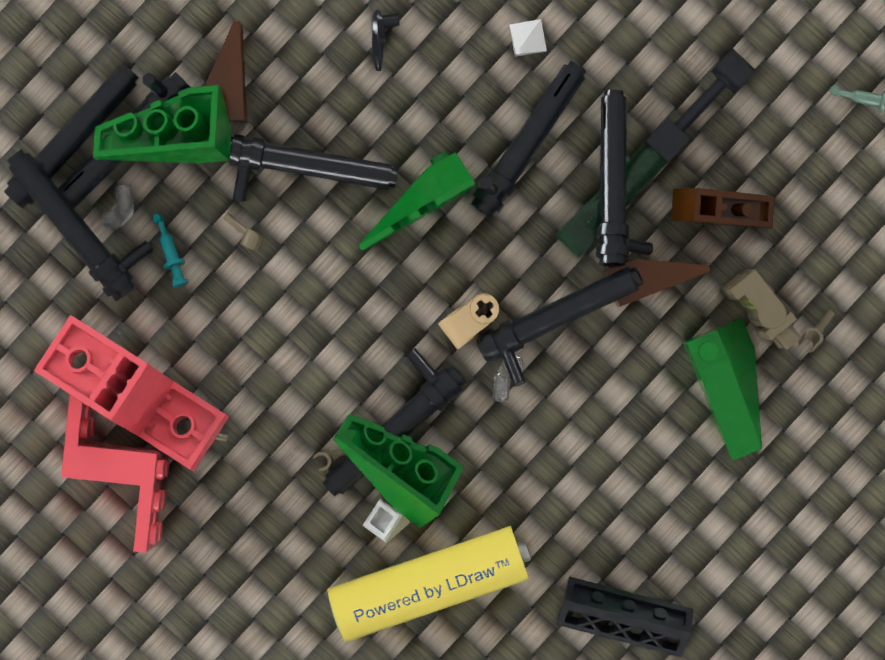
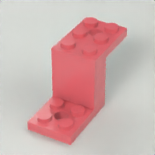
(131, 393)
(117, 465)

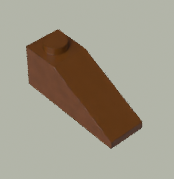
(230, 74)
(722, 208)
(658, 276)

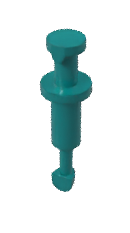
(171, 254)

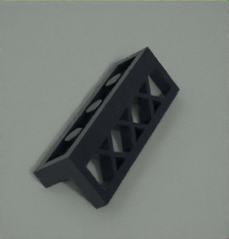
(627, 612)

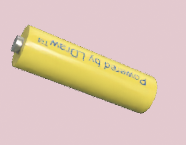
(428, 583)

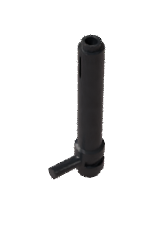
(78, 129)
(259, 154)
(94, 171)
(501, 180)
(613, 230)
(103, 266)
(514, 334)
(431, 397)

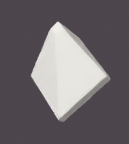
(528, 38)
(385, 521)

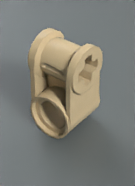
(465, 323)

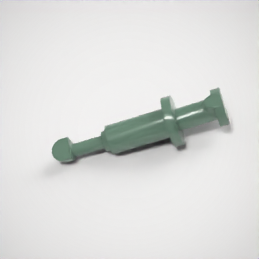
(861, 97)

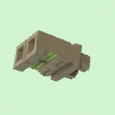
(763, 308)

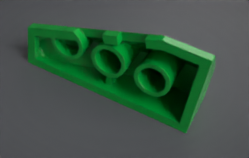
(179, 130)
(433, 189)
(728, 378)
(406, 474)

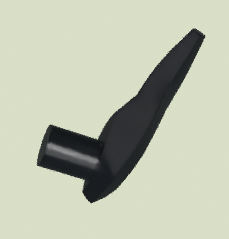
(380, 22)

